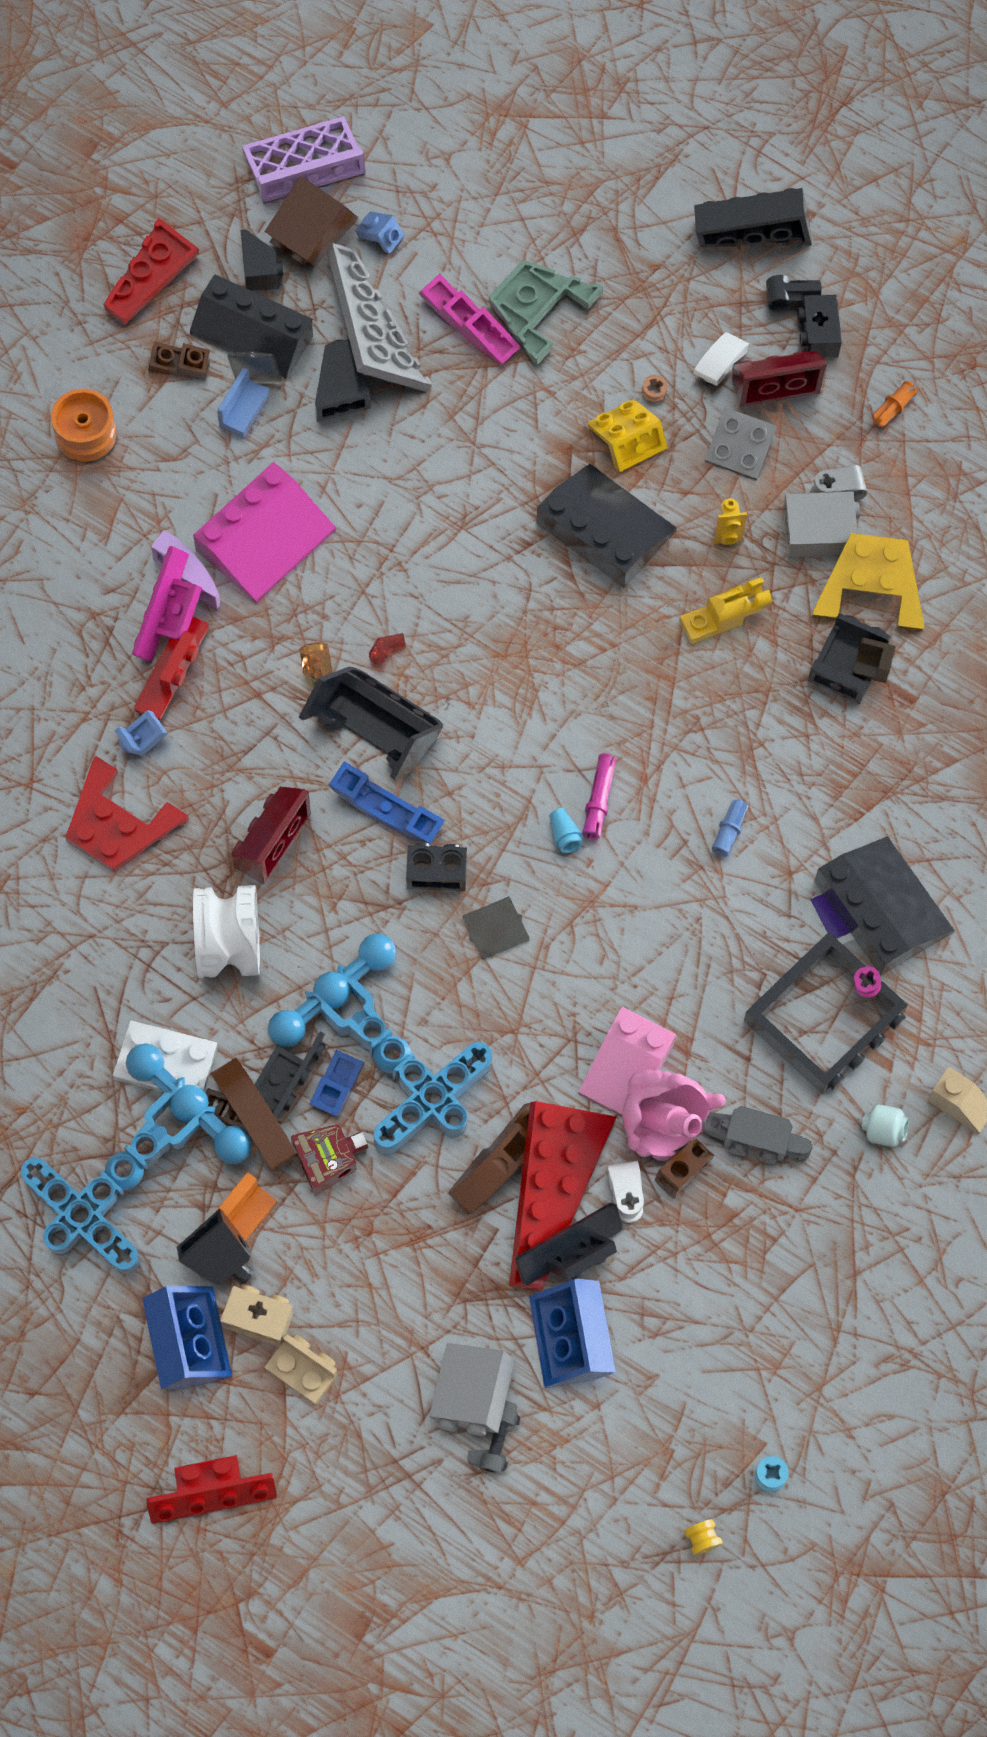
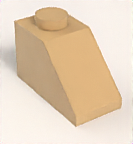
(960, 1100)

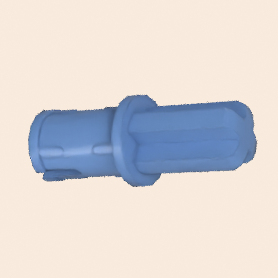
(730, 827)

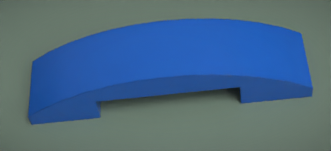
(384, 806)

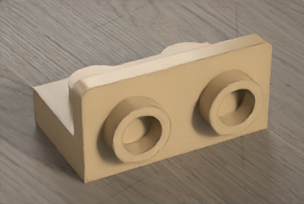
(302, 1369)

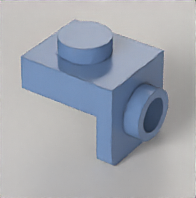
(382, 229)
(141, 734)

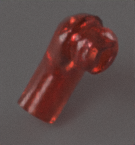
(383, 647)

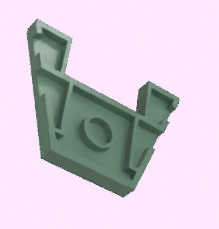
(529, 295)

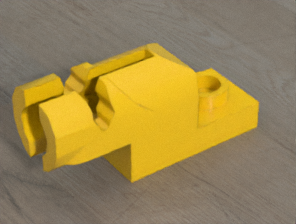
(725, 611)

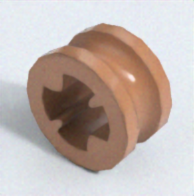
(657, 381)

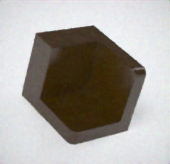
(874, 660)

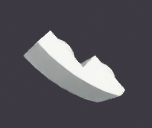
(719, 359)

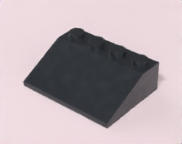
(604, 524)
(882, 904)

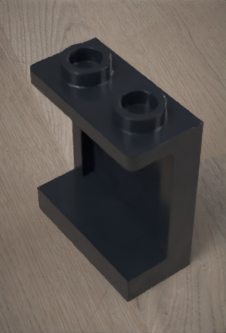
(838, 656)

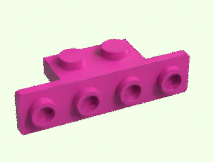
(169, 606)

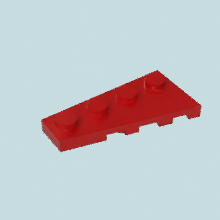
(154, 267)

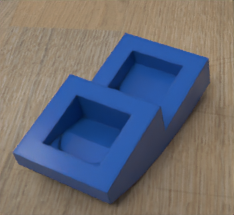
(337, 1083)

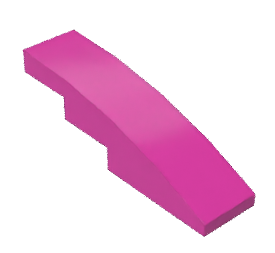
(467, 319)

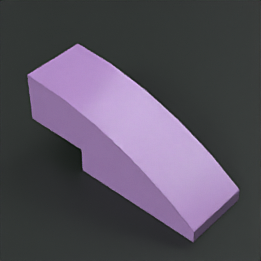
(194, 570)

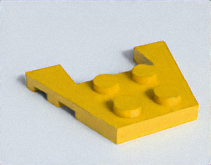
(876, 567)

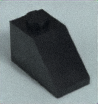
(259, 263)

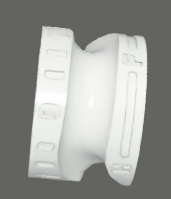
(226, 931)

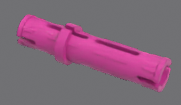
(600, 790)

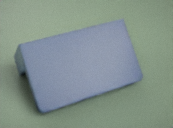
(242, 404)

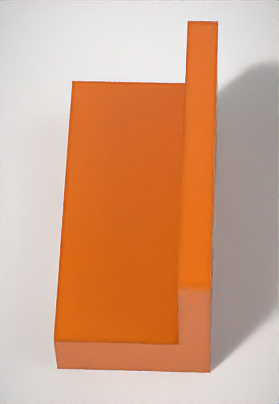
(247, 1205)

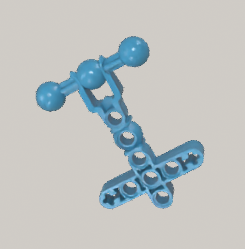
(333, 991)
(188, 1105)

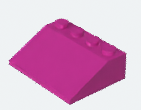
(263, 532)

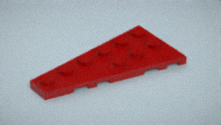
(556, 1169)

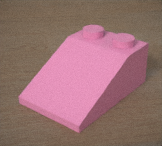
(627, 1049)

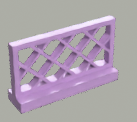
(318, 172)

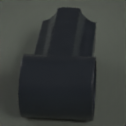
(786, 293)

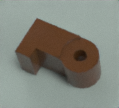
(683, 1167)

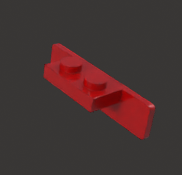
(171, 669)
(210, 1488)

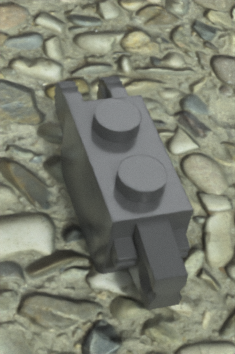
(758, 1134)

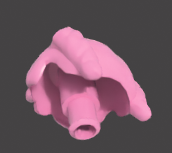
(665, 1112)

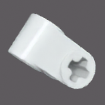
(626, 1187)

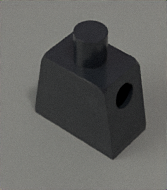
(216, 1251)

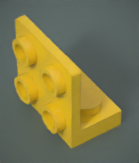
(630, 433)

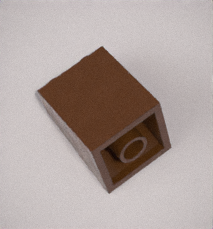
(309, 222)

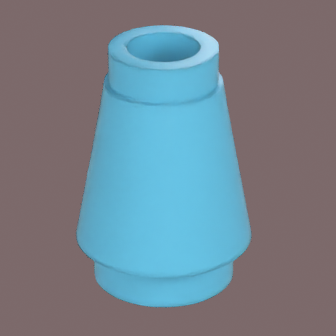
(565, 832)

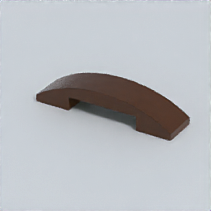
(254, 1113)

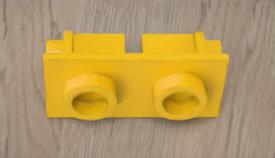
(730, 524)

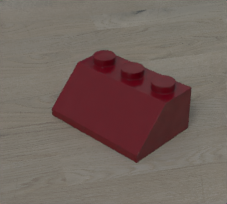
(778, 378)
(272, 833)

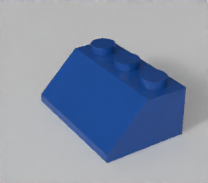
(572, 1333)
(186, 1336)

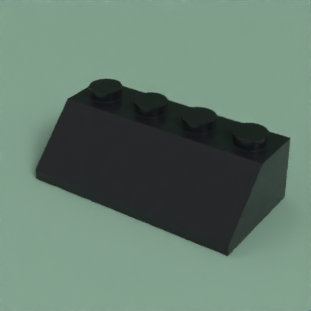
(250, 322)

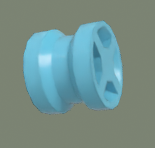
(766, 1478)

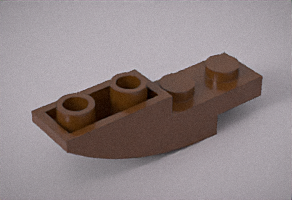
(493, 1164)

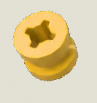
(703, 1537)

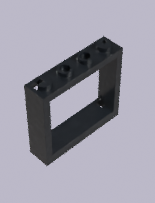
(790, 1052)

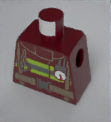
(327, 1155)

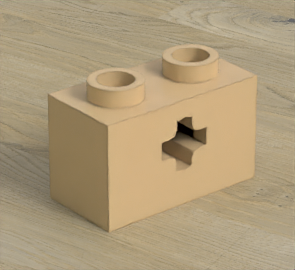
(268, 1328)

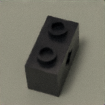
(820, 325)

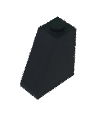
(340, 386)

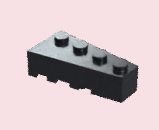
(754, 219)

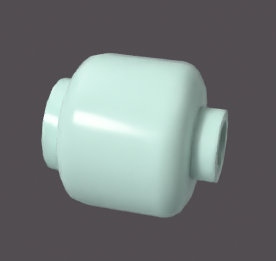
(885, 1125)

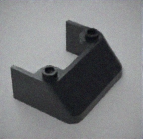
(375, 714)

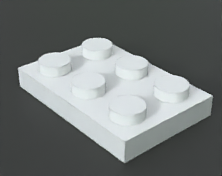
(182, 1054)

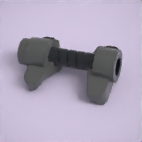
(492, 1459)

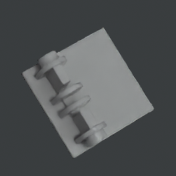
(741, 443)

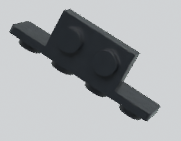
(282, 1075)
(573, 1248)

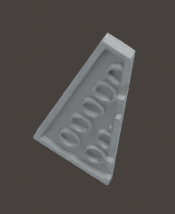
(372, 331)

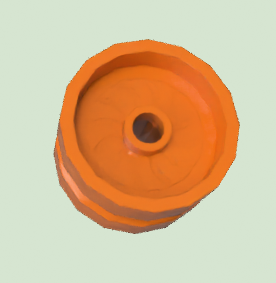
(83, 425)

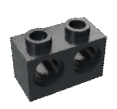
(436, 875)

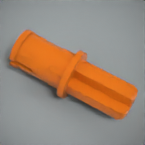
(894, 404)

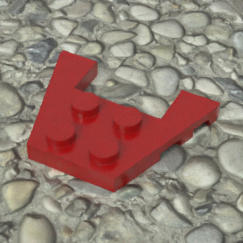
(109, 831)

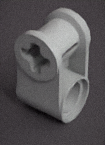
(841, 480)

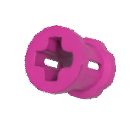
(870, 991)

